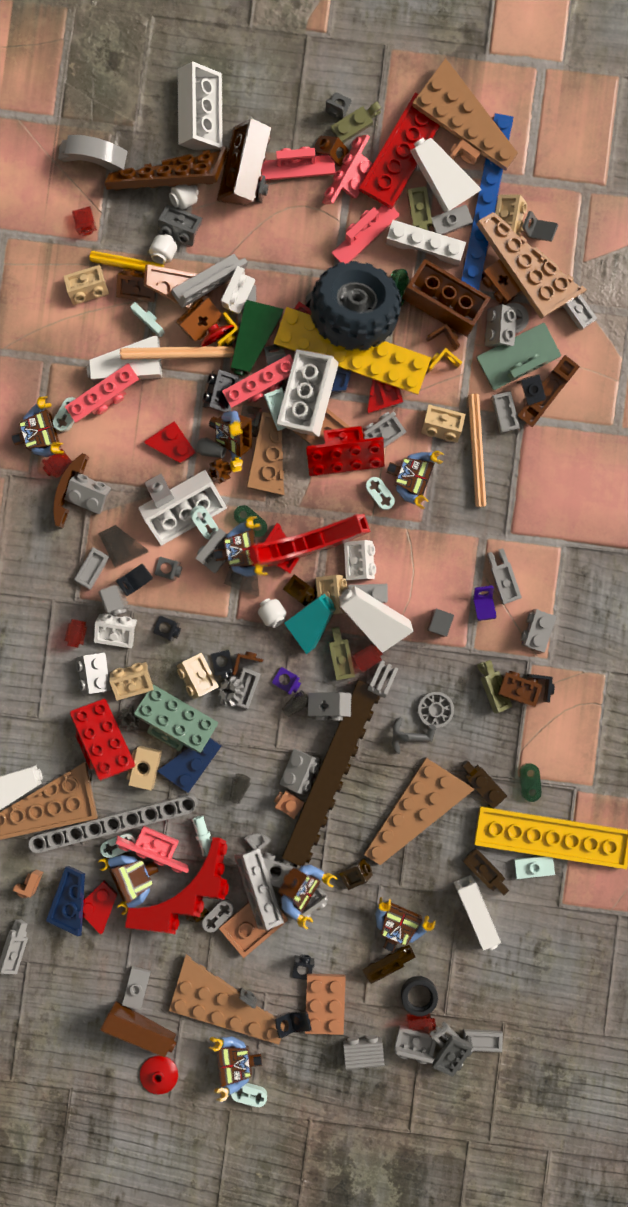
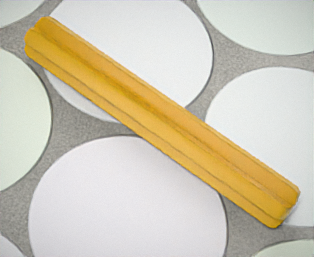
(120, 261)

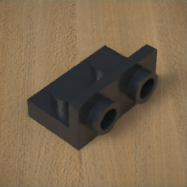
(217, 382)

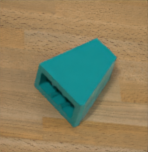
(311, 622)

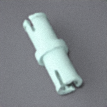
(202, 834)

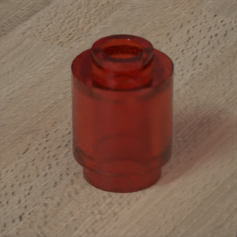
(75, 633)

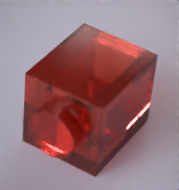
(367, 657)

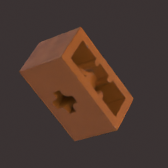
(504, 292)
(189, 320)

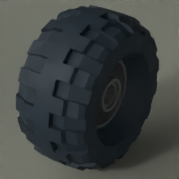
(355, 305)

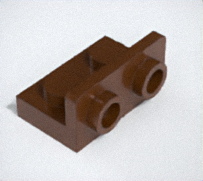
(131, 286)
(520, 689)

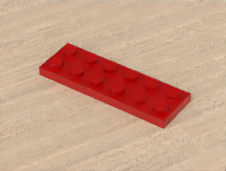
(395, 161)

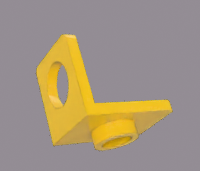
(230, 337)
(445, 353)

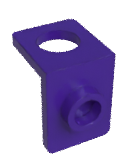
(484, 603)
(293, 684)

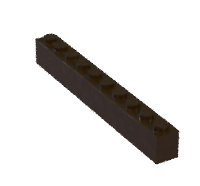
(329, 776)

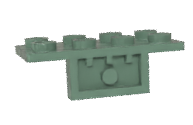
(529, 353)
(175, 721)

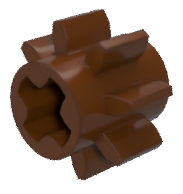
(219, 471)

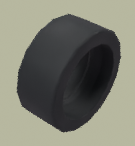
(419, 1011)

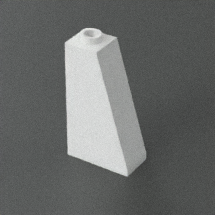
(443, 175)
(107, 364)
(375, 619)
(18, 783)
(477, 913)

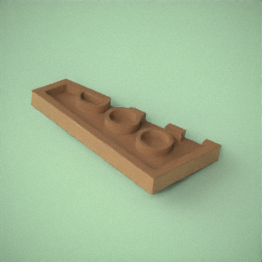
(267, 461)

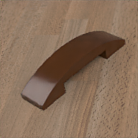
(552, 386)
(76, 466)

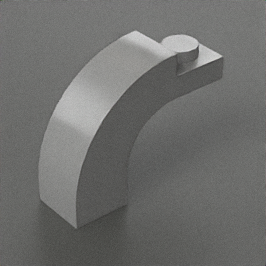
(93, 150)

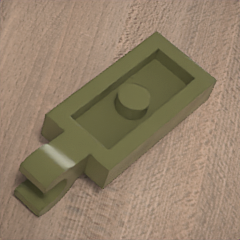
(355, 122)
(419, 207)
(341, 656)
(492, 683)

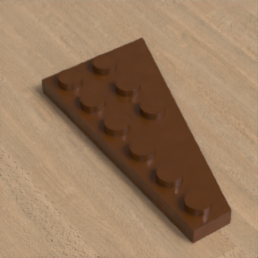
(172, 172)

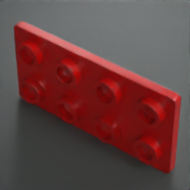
(345, 452)
(101, 740)

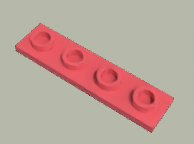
(297, 164)
(352, 172)
(362, 233)
(259, 383)
(103, 394)
(155, 846)

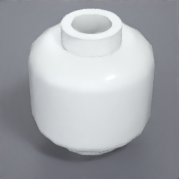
(183, 196)
(162, 249)
(272, 612)

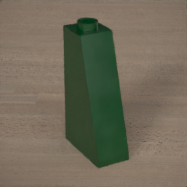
(254, 332)

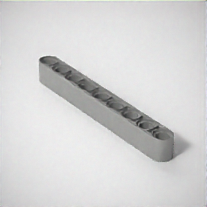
(105, 828)

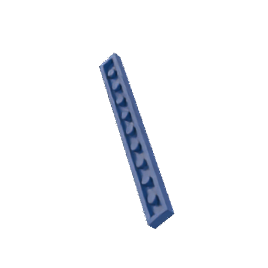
(485, 205)

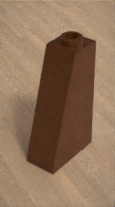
(138, 1030)

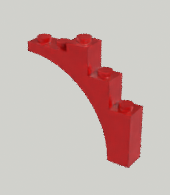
(304, 544)
(189, 902)

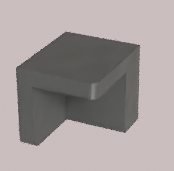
(440, 622)

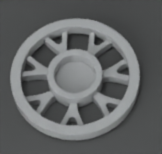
(436, 709)

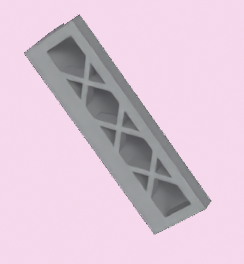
(207, 280)
(259, 889)

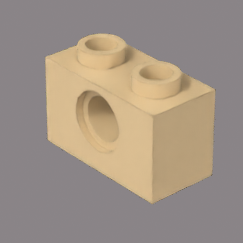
(144, 779)

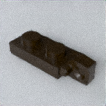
(484, 784)
(485, 871)
(388, 964)

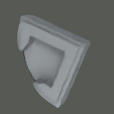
(257, 840)

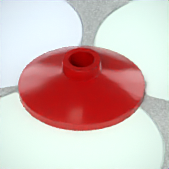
(216, 333)
(159, 1066)

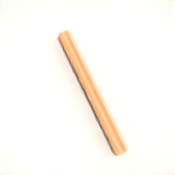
(177, 352)
(477, 450)

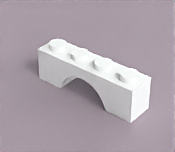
(438, 245)

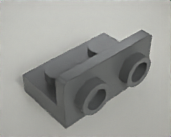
(179, 224)
(453, 1054)

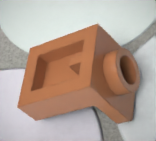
(467, 152)
(288, 803)
(32, 881)

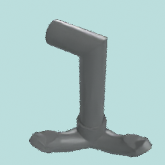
(401, 736)

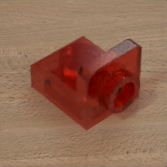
(84, 221)
(56, 464)
(419, 1023)

